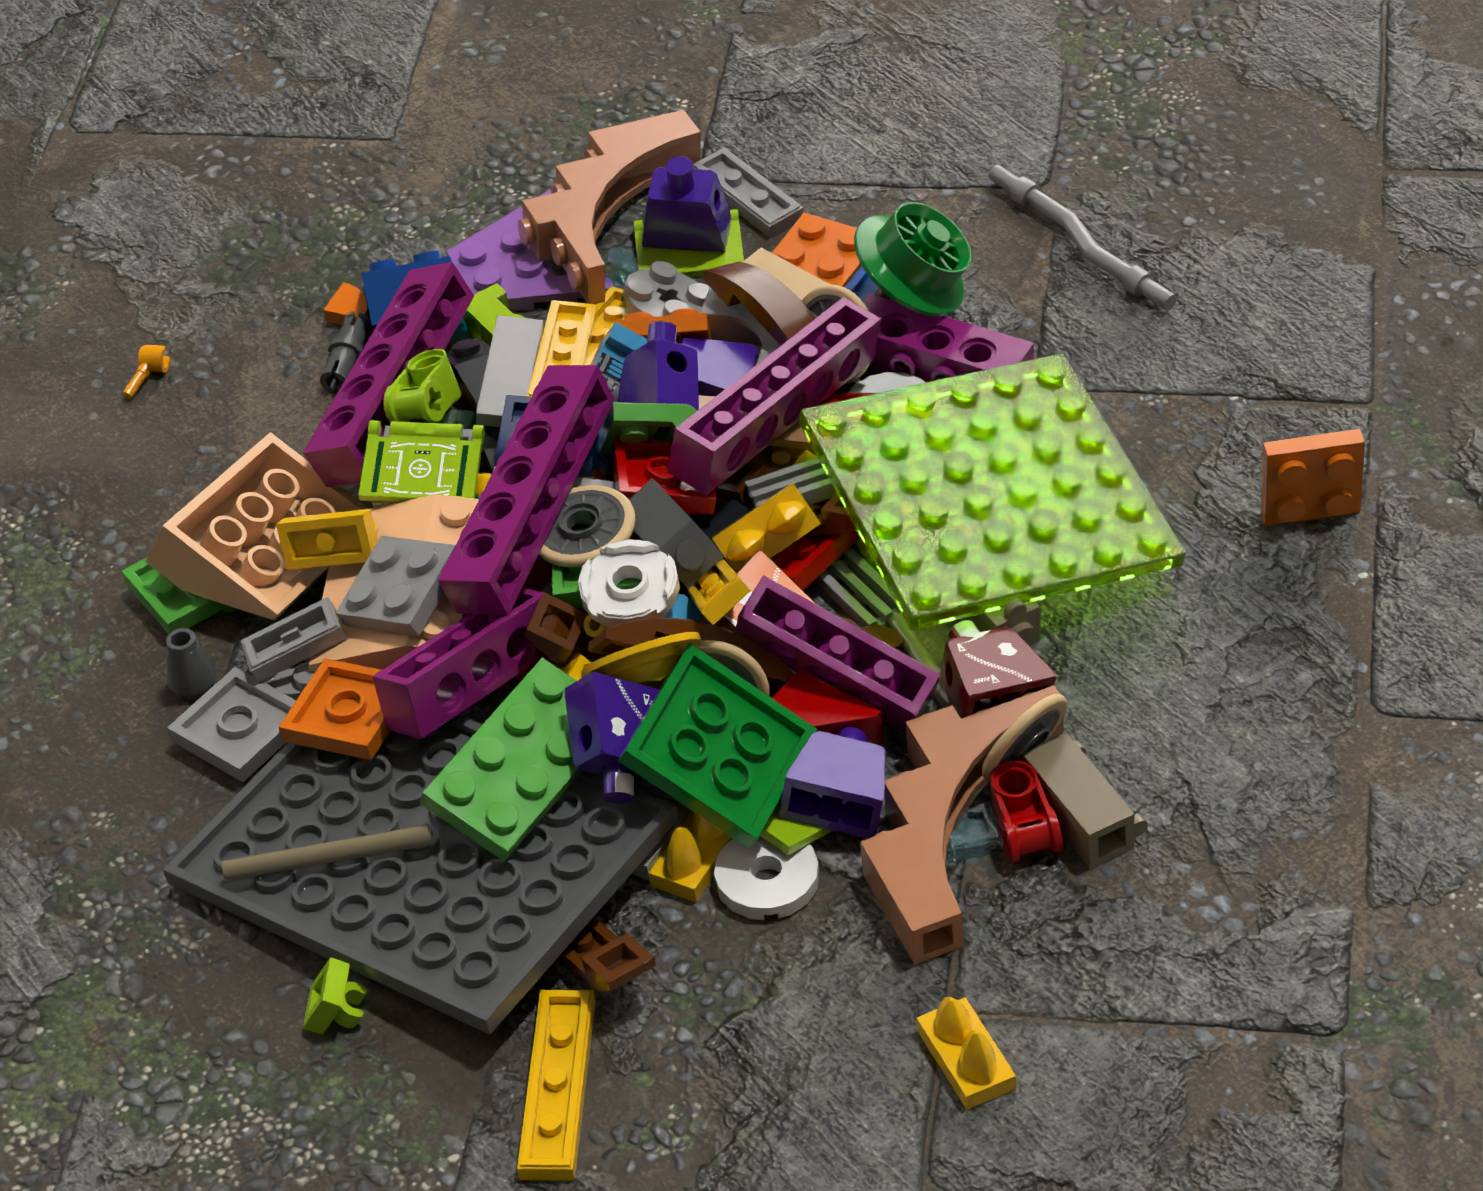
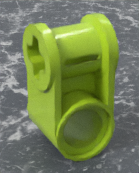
(422, 389)

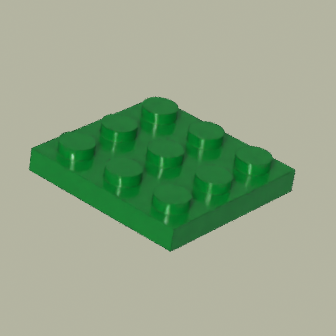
(717, 745)

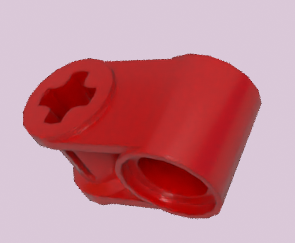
(1023, 811)

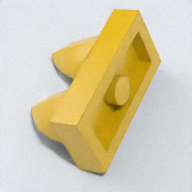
(767, 528)
(327, 539)
(689, 859)
(966, 1052)

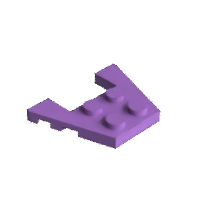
(502, 258)

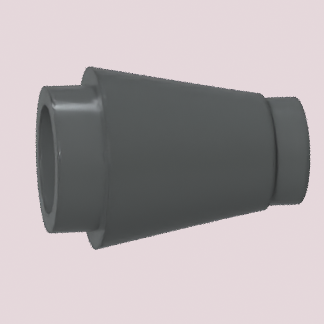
(188, 666)

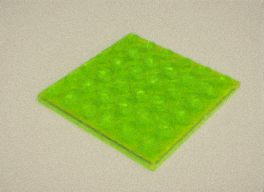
(989, 490)

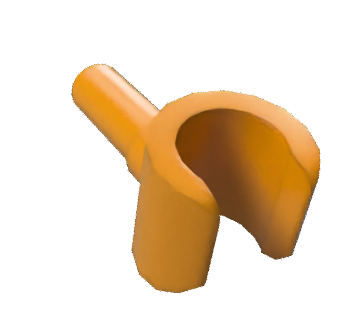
(149, 360)

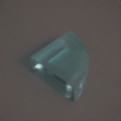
(619, 264)
(976, 834)

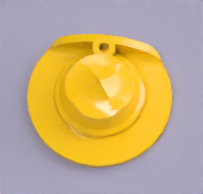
(646, 662)

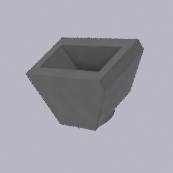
(676, 534)

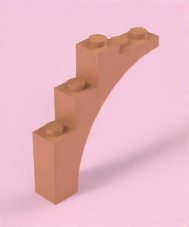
(594, 188)
(923, 807)

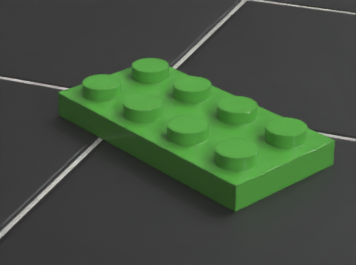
(510, 766)

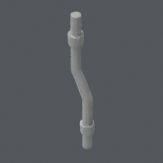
(1133, 279)

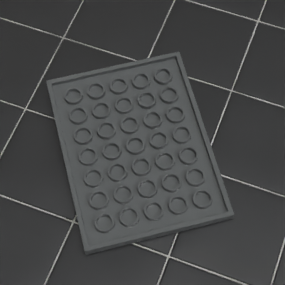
(427, 919)

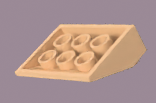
(423, 519)
(228, 537)

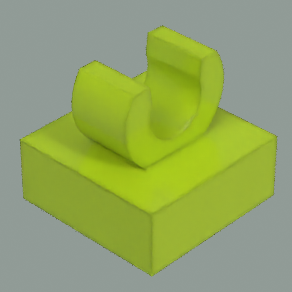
(329, 998)

